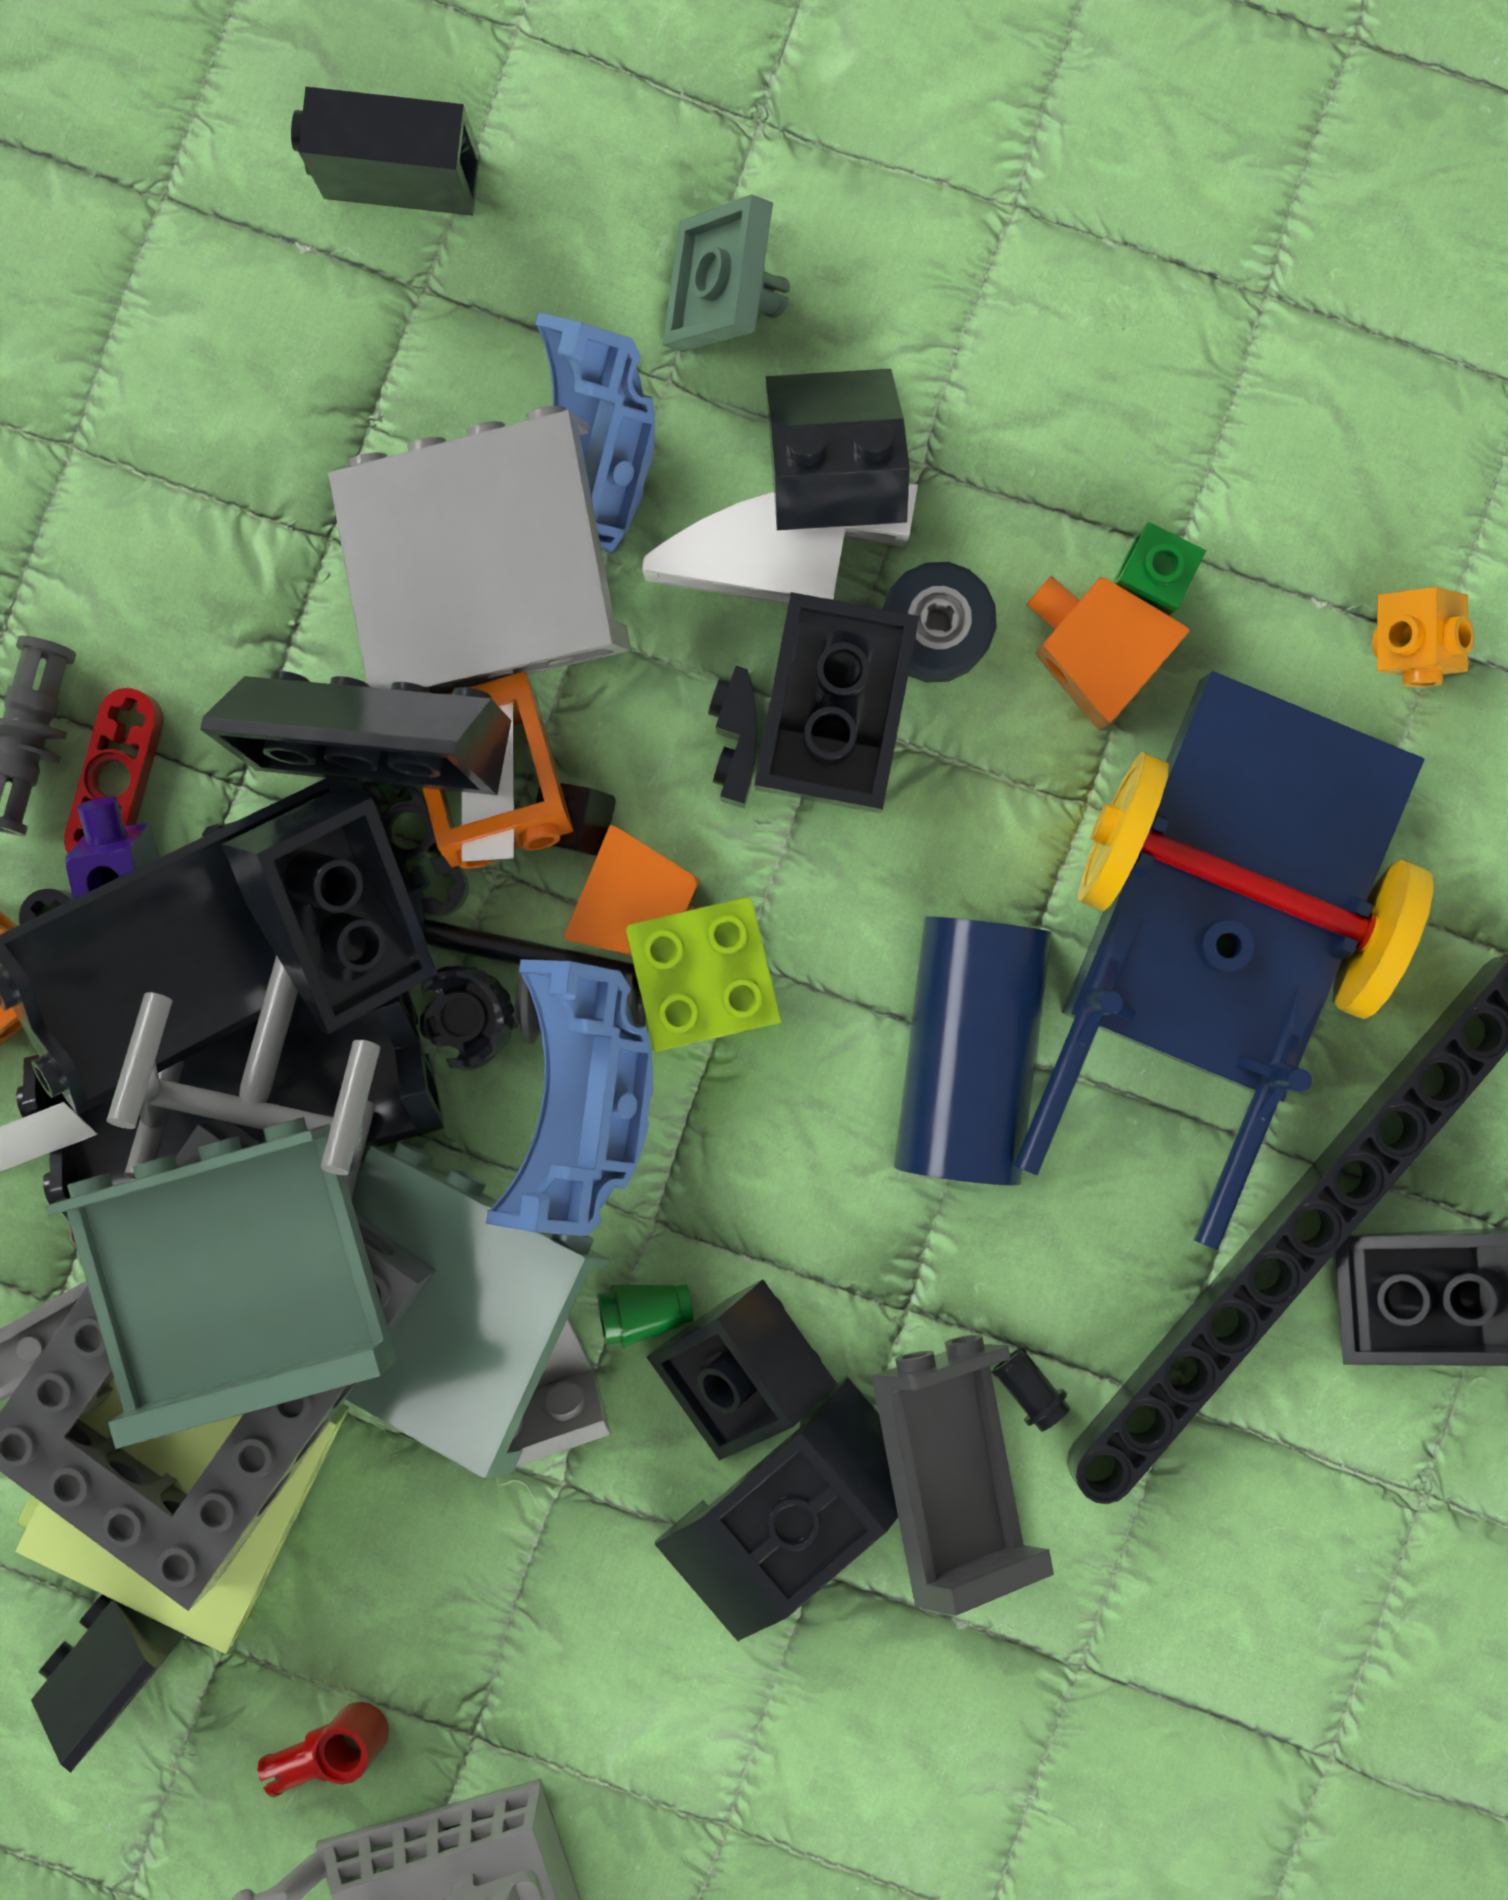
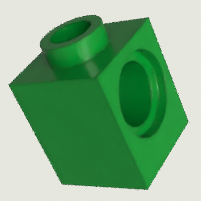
(1159, 567)

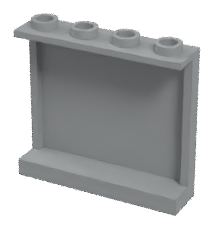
(476, 555)

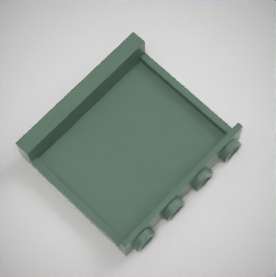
(228, 1282)
(482, 1320)

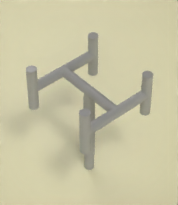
(155, 1094)

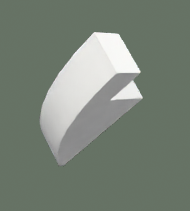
(748, 558)

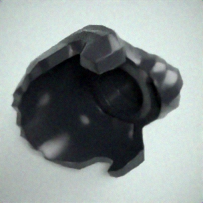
(467, 1014)

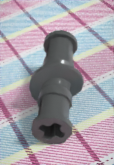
(28, 725)

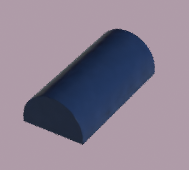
(972, 1050)

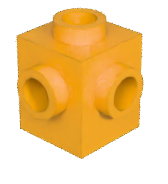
(1422, 635)

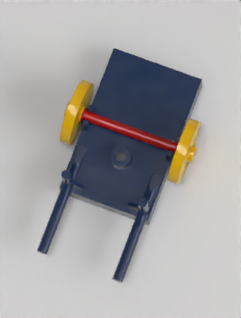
(1255, 833)

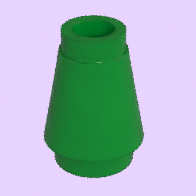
(642, 1311)

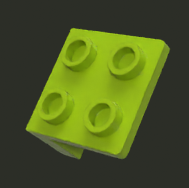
(702, 974)

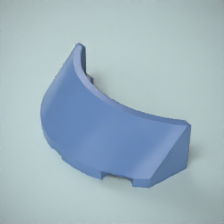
(600, 383)
(591, 1100)

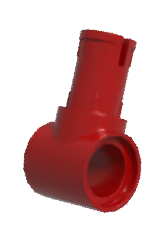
(326, 1753)

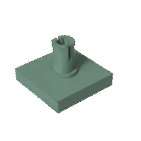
(721, 276)

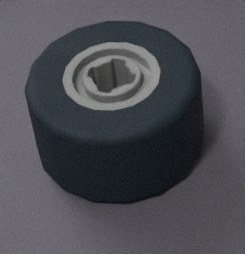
(940, 649)

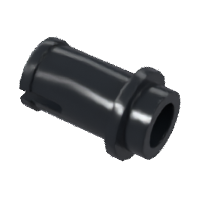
(1032, 1390)

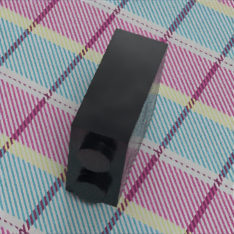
(388, 150)

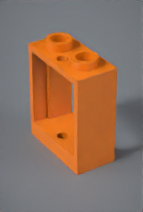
(534, 825)

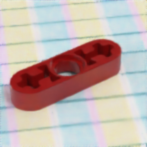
(97, 756)

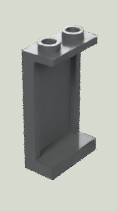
(954, 1478)

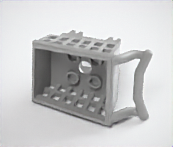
(515, 1862)

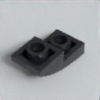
(736, 715)

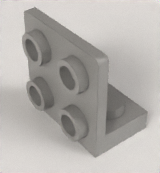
(565, 1404)

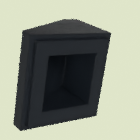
(590, 817)

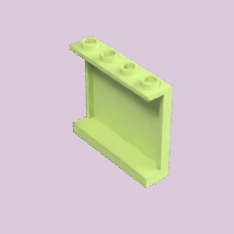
(183, 1455)

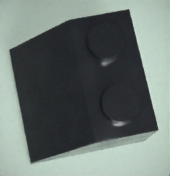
(743, 1371)
(99, 1676)

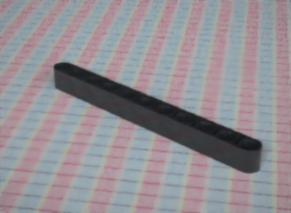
(1277, 1238)

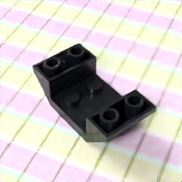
(789, 1517)

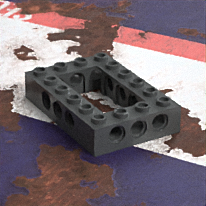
(124, 1506)

